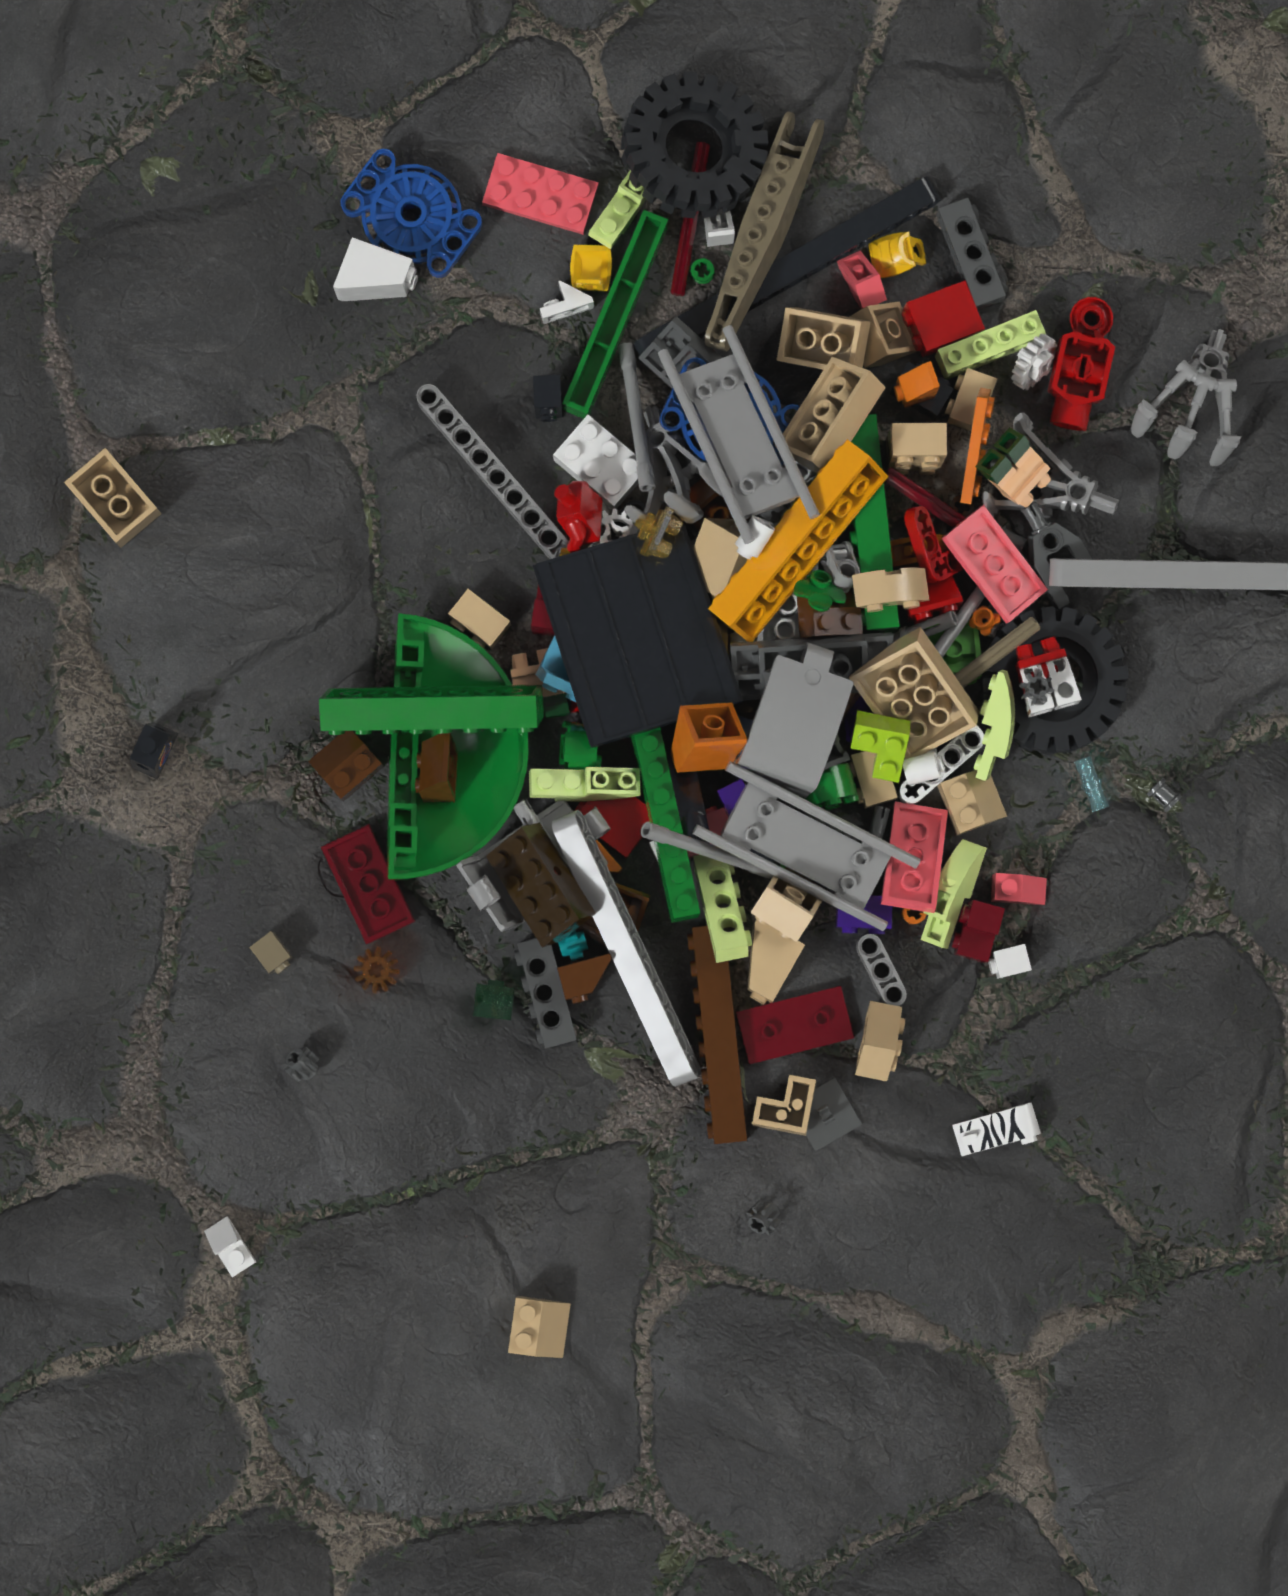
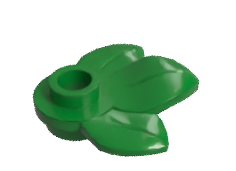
(819, 591)

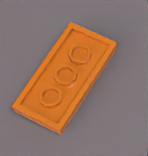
(979, 436)

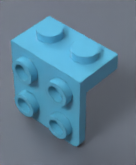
(553, 672)

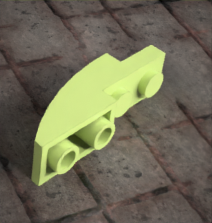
(618, 213)
(999, 714)
(586, 784)
(955, 884)

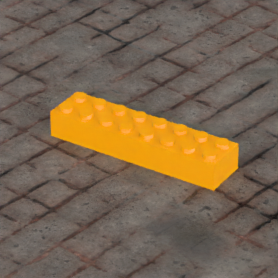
(798, 542)

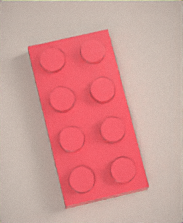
(540, 193)
(994, 564)
(922, 834)

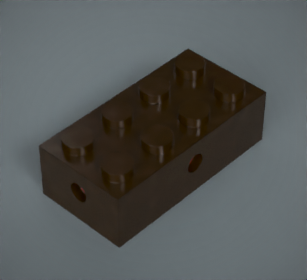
(540, 884)

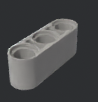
(881, 956)

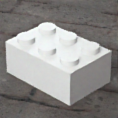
(600, 460)

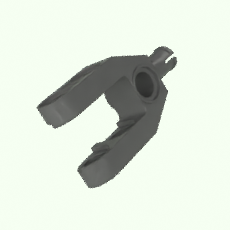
(1038, 552)

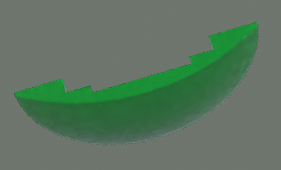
(489, 767)

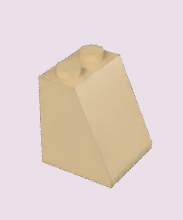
(717, 553)
(770, 962)

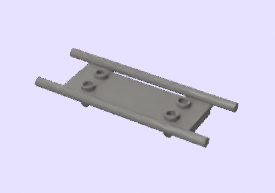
(735, 436)
(805, 845)

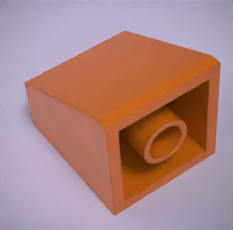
(706, 737)

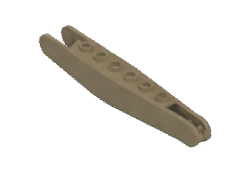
(763, 226)

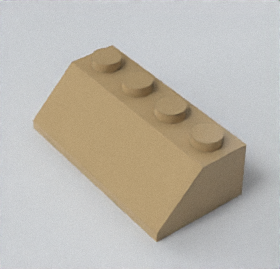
(831, 413)

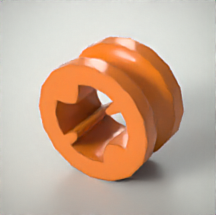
(911, 920)

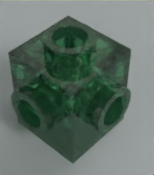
(493, 1000)

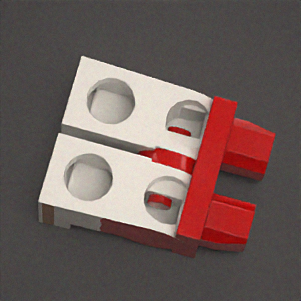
(1053, 665)

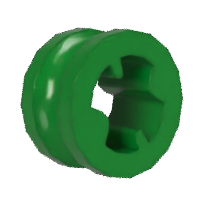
(710, 268)

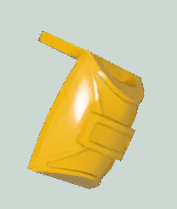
(895, 254)
(591, 267)

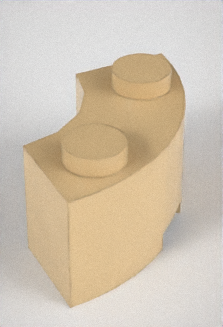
(890, 588)

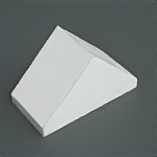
(719, 229)

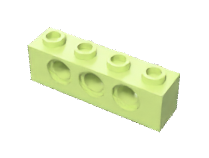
(989, 345)
(725, 944)

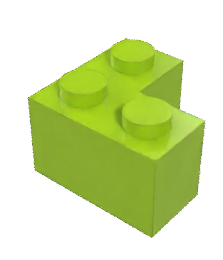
(886, 738)

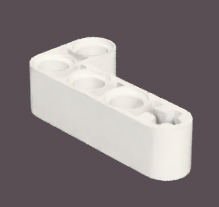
(964, 753)

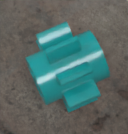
(573, 945)

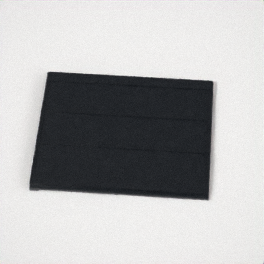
(635, 635)

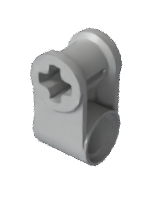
(841, 565)

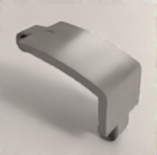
(797, 721)
(487, 887)

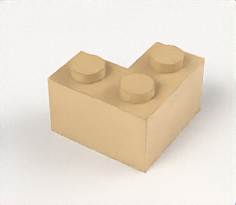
(880, 1041)
(792, 1113)

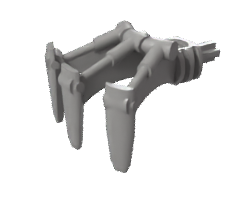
(1206, 379)
(662, 449)
(1060, 469)

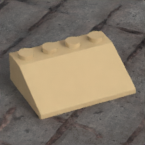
(917, 685)

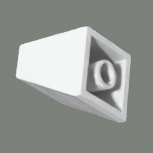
(373, 273)

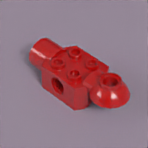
(1081, 365)

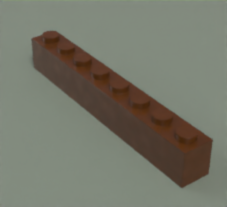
(718, 1042)

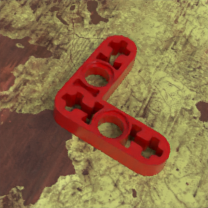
(918, 520)

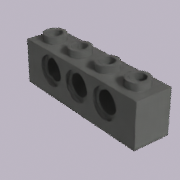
(966, 214)
(564, 1030)

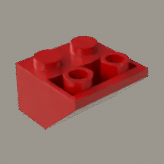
(943, 597)

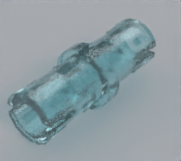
(1091, 784)

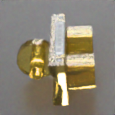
(662, 523)

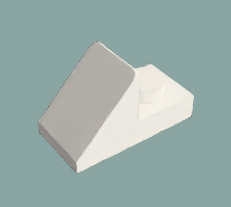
(574, 302)
(229, 1246)

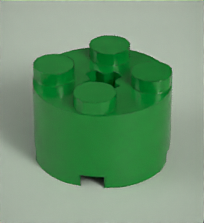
(575, 748)
(834, 788)

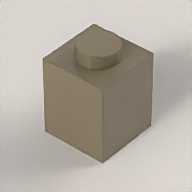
(272, 953)

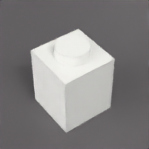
(1009, 961)

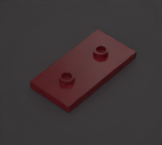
(364, 882)
(795, 1025)

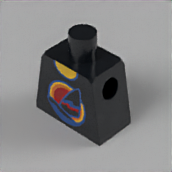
(152, 749)

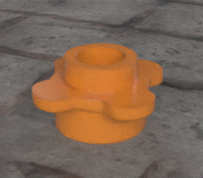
(981, 614)

